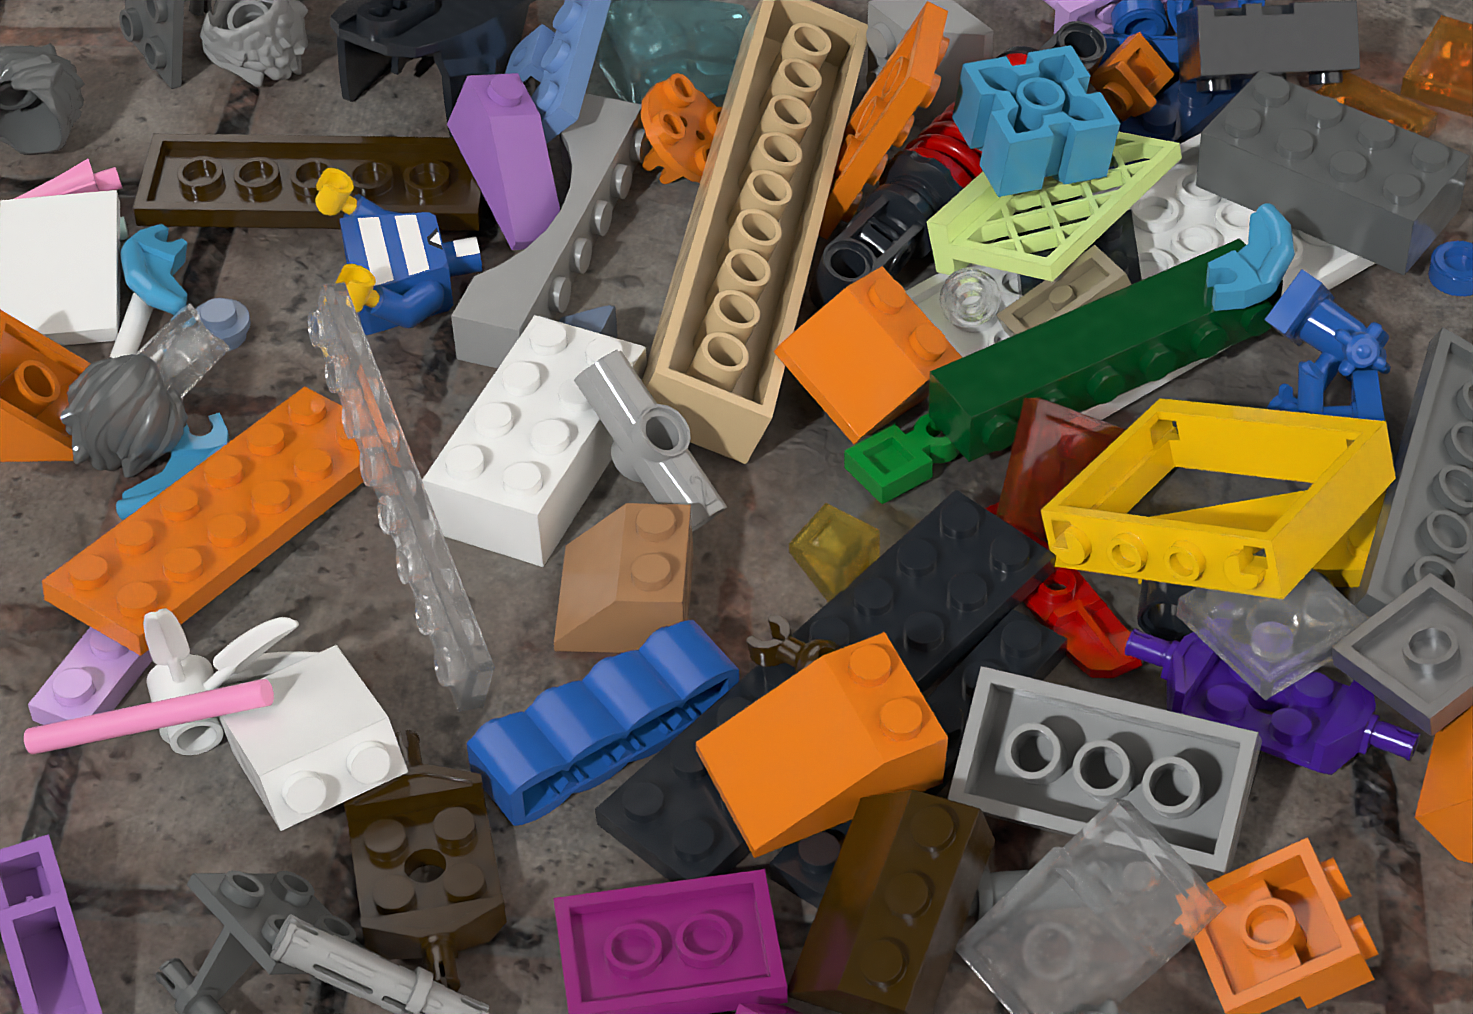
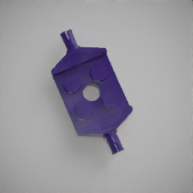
(1313, 719)

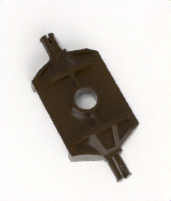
(421, 821)

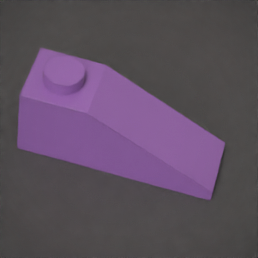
(507, 154)

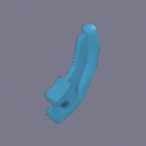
(150, 267)
(1258, 268)
(184, 457)

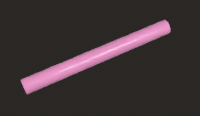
(149, 716)

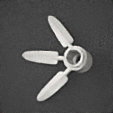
(185, 674)

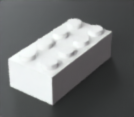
(527, 446)

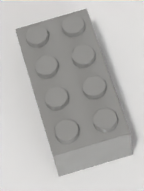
(1063, 753)

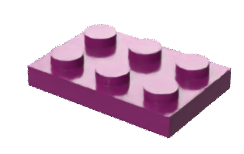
(671, 947)

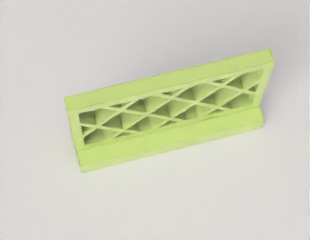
(976, 216)

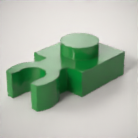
(898, 461)

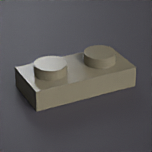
(1082, 282)

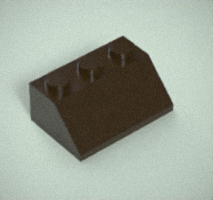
(894, 906)

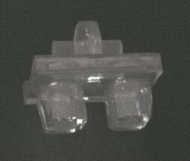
(184, 350)

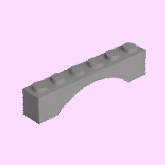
(599, 164)

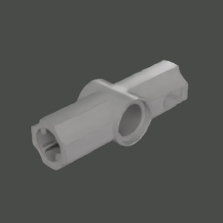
(648, 438)

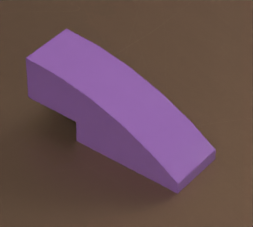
(42, 933)

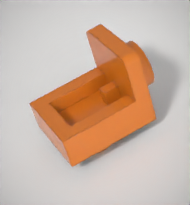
(1131, 77)

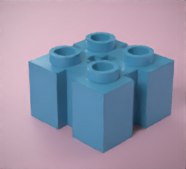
(1035, 120)

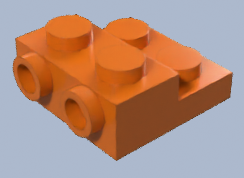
(1284, 934)

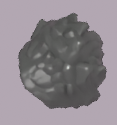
(37, 98)
(123, 414)

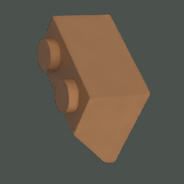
(626, 579)

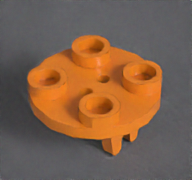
(679, 127)

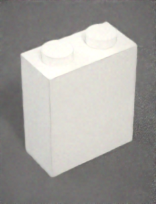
(315, 741)

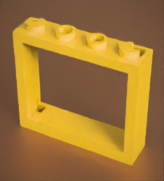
(1094, 533)

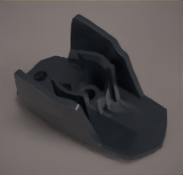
(461, 35)

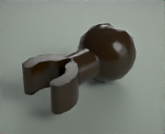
(786, 648)

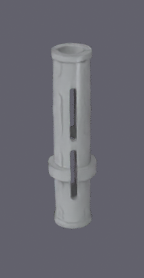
(366, 973)

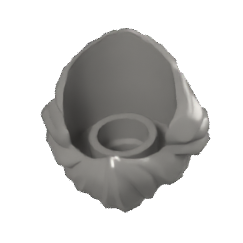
(256, 38)

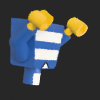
(393, 259)

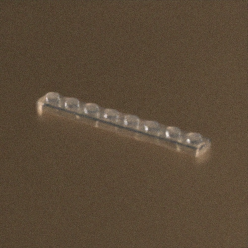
(403, 503)

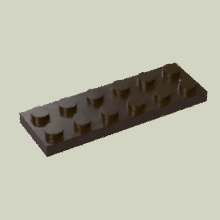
(274, 179)

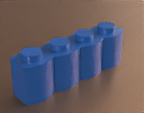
(597, 725)

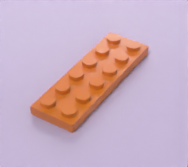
(212, 522)

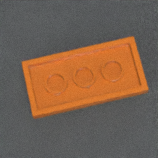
(886, 114)

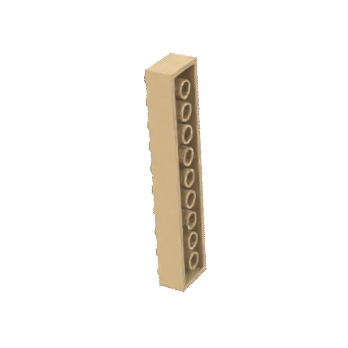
(755, 224)

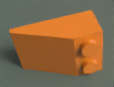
(824, 742)

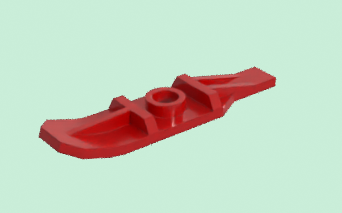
(1092, 631)

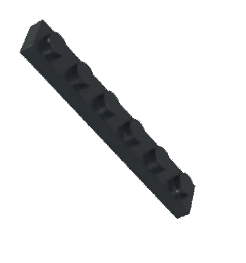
(1014, 647)

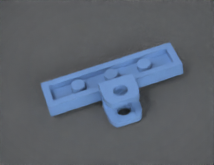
(561, 61)

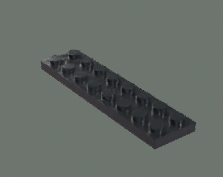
(928, 594)

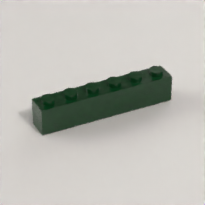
(1090, 354)

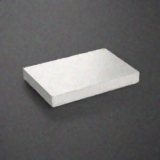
(62, 265)

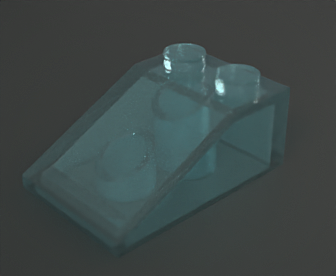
(658, 38)

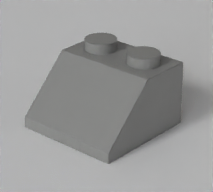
(968, 43)

